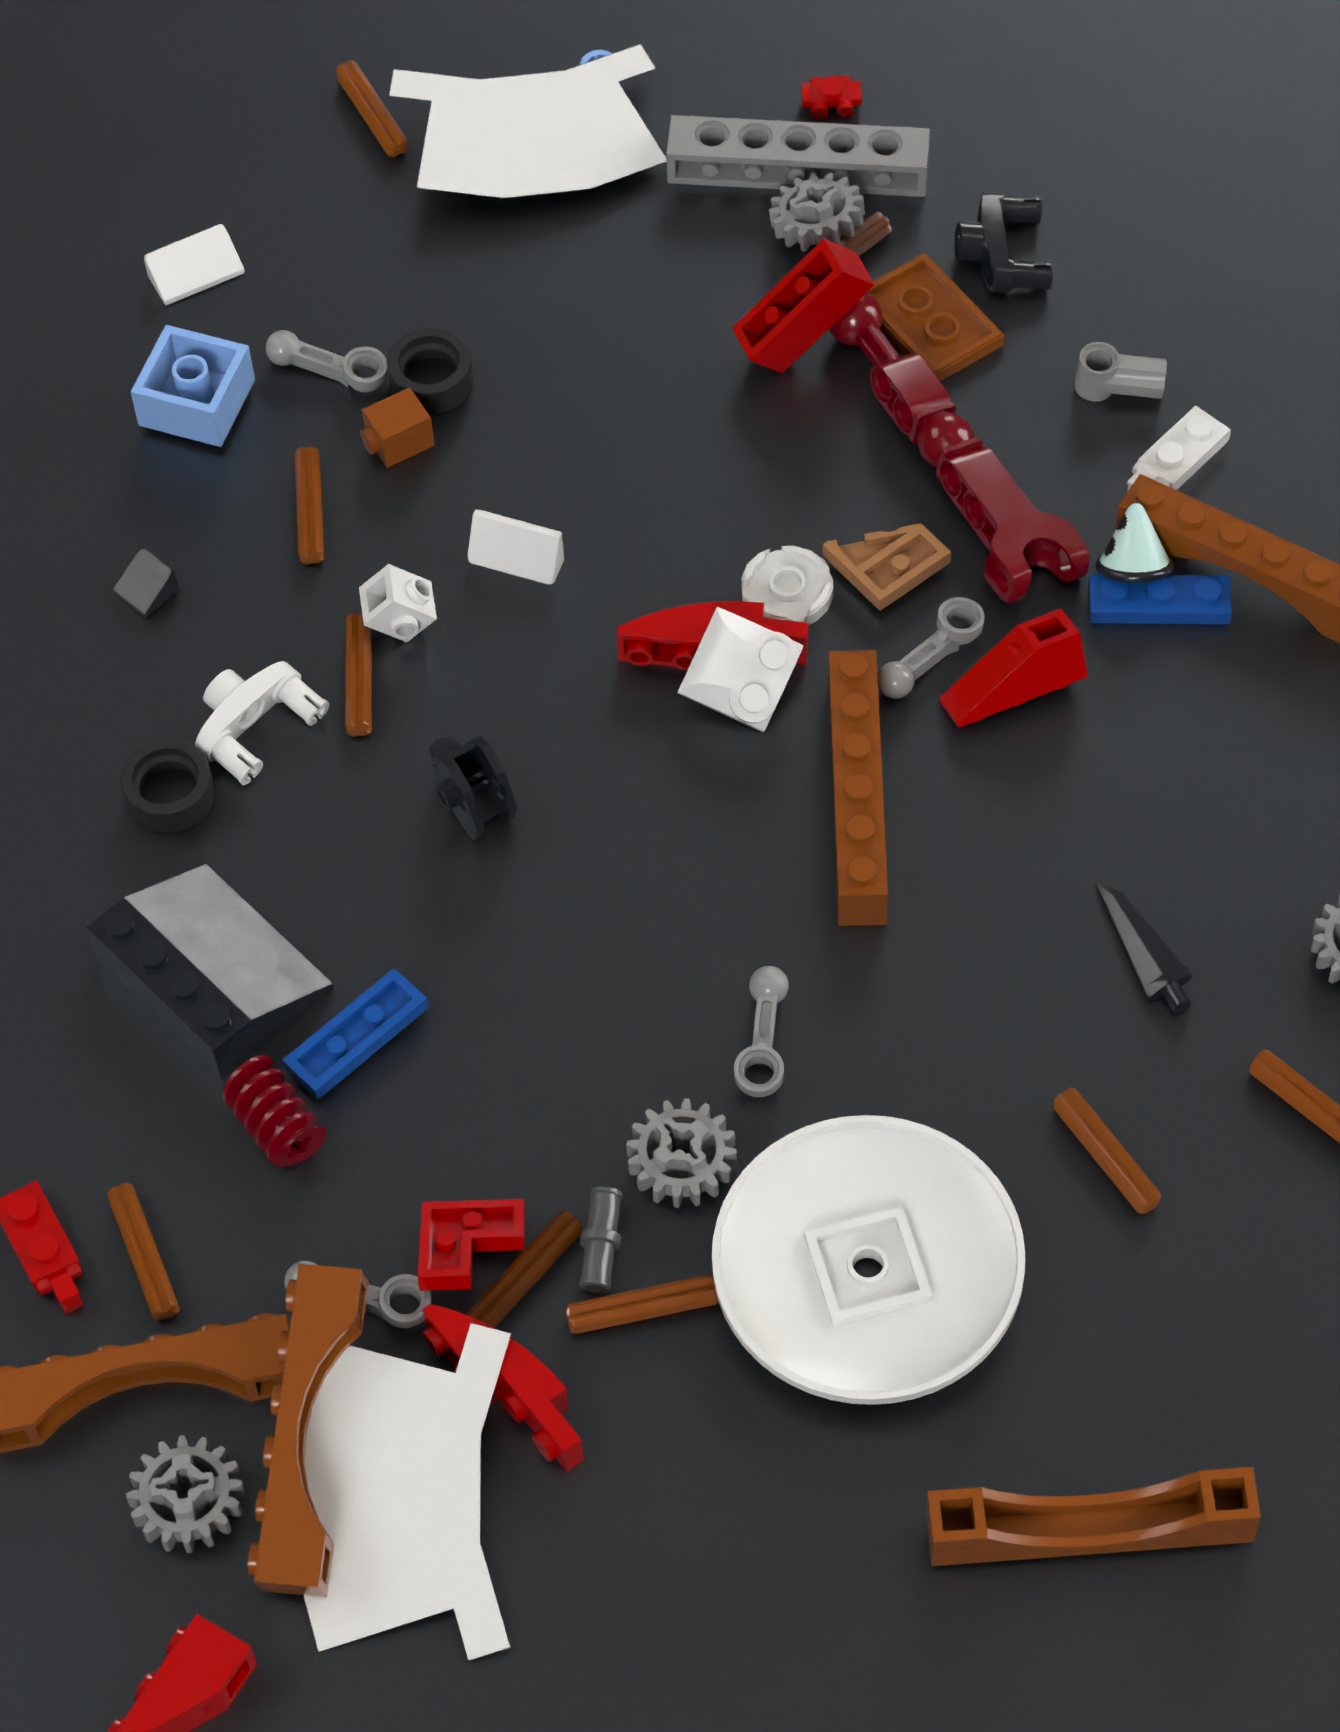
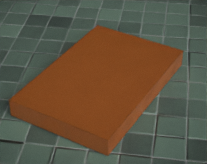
(933, 317)

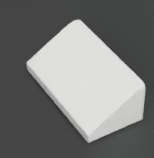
(193, 264)
(515, 547)

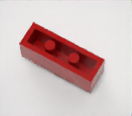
(803, 306)

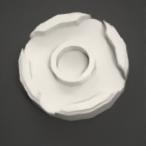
(790, 583)

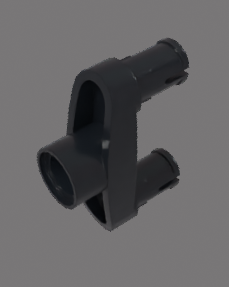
(987, 243)

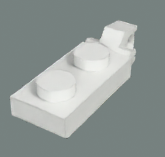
(1182, 449)

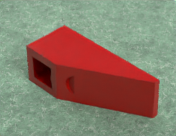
(1022, 666)
(193, 1683)

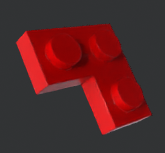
(457, 1229)

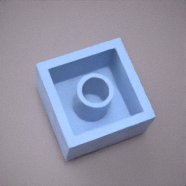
(193, 385)

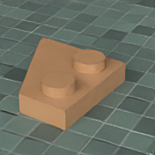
(889, 562)

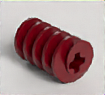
(272, 1112)

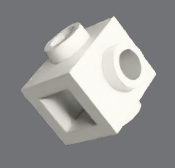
(397, 603)

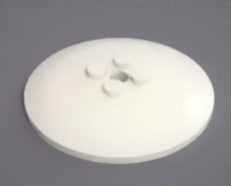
(880, 1194)

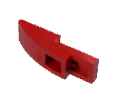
(675, 633)
(523, 1385)

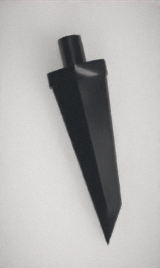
(1152, 959)

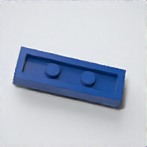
(1165, 601)
(355, 1034)

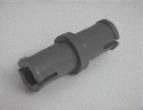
(600, 1240)

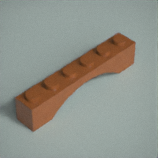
(1212, 536)
(857, 788)
(324, 1322)
(228, 1358)
(1177, 1513)

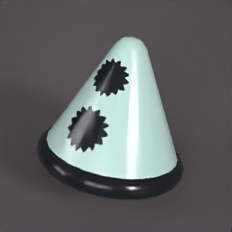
(1134, 551)

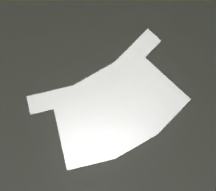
(532, 129)
(400, 1493)

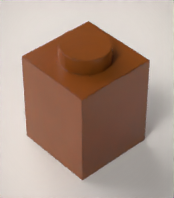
(397, 428)

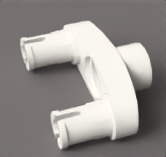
(241, 703)

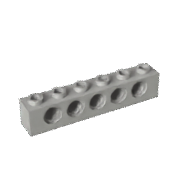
(777, 151)

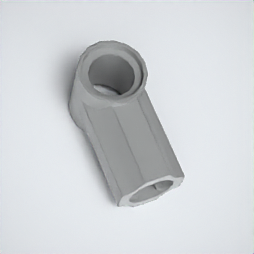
(1106, 372)

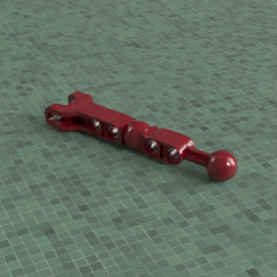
(968, 470)

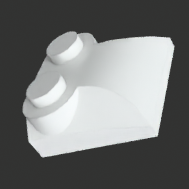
(740, 669)

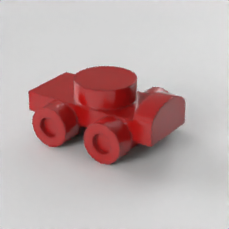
(831, 92)

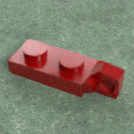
(41, 1244)

